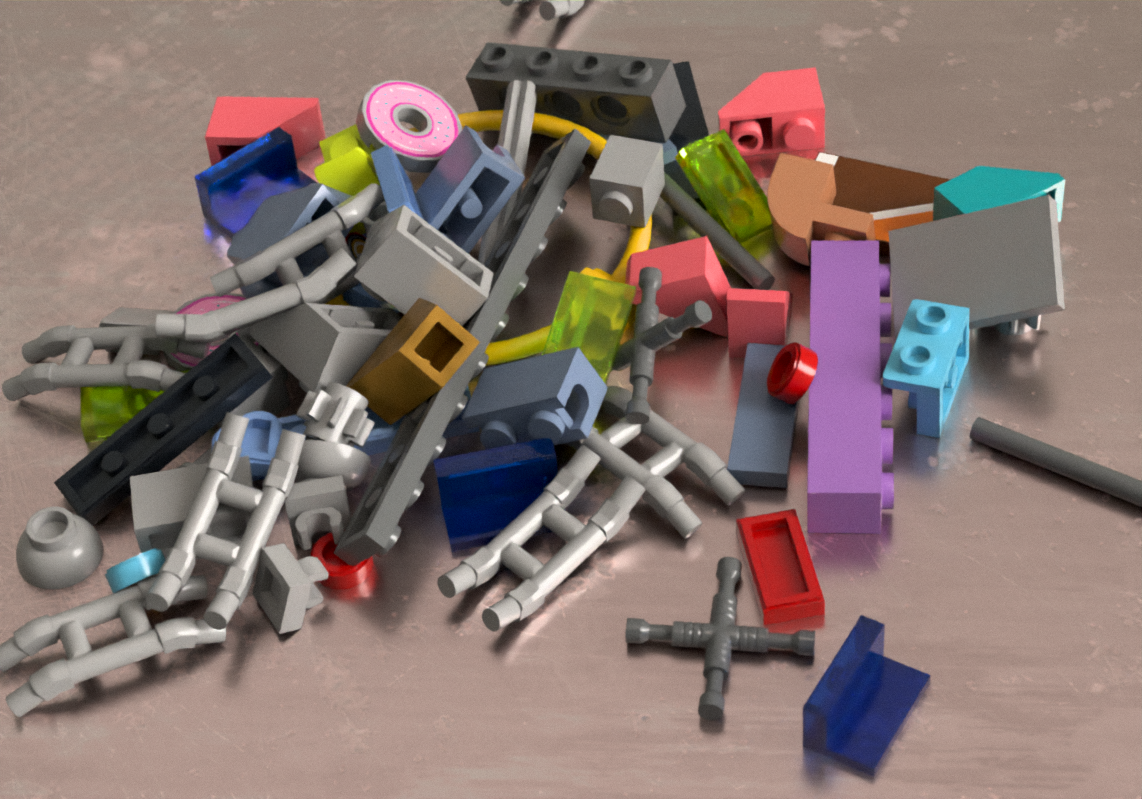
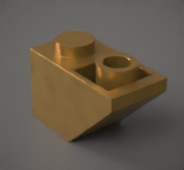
(413, 361)

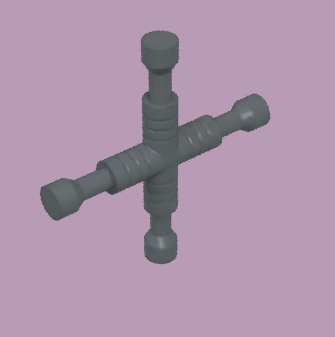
(649, 338)
(720, 637)

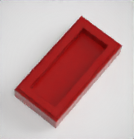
(780, 567)

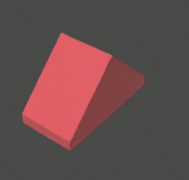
(688, 275)
(757, 318)

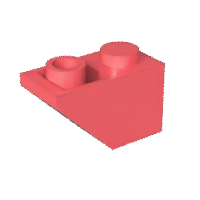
(776, 114)
(245, 119)

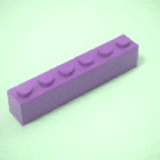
(846, 392)

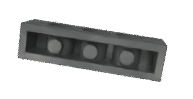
(595, 90)

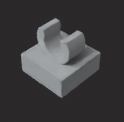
(317, 509)
(287, 586)

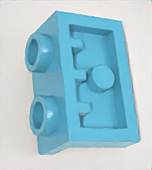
(930, 361)

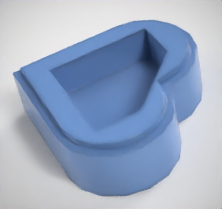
(259, 440)

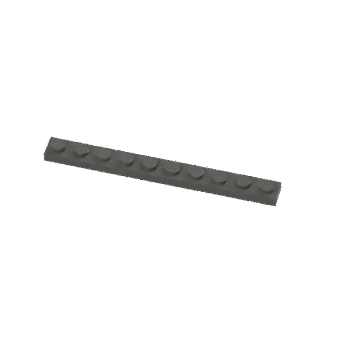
(419, 437)

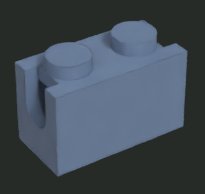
(468, 189)
(536, 400)

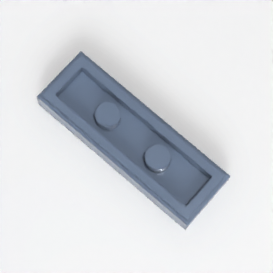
(762, 425)

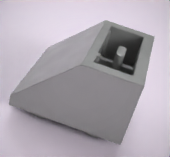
(414, 260)
(324, 340)

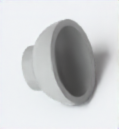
(330, 459)
(58, 549)

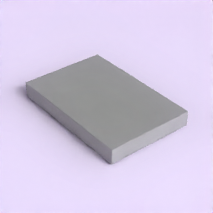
(987, 260)

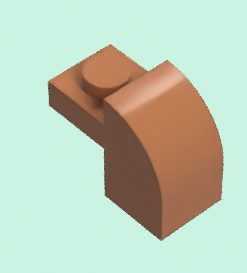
(802, 208)

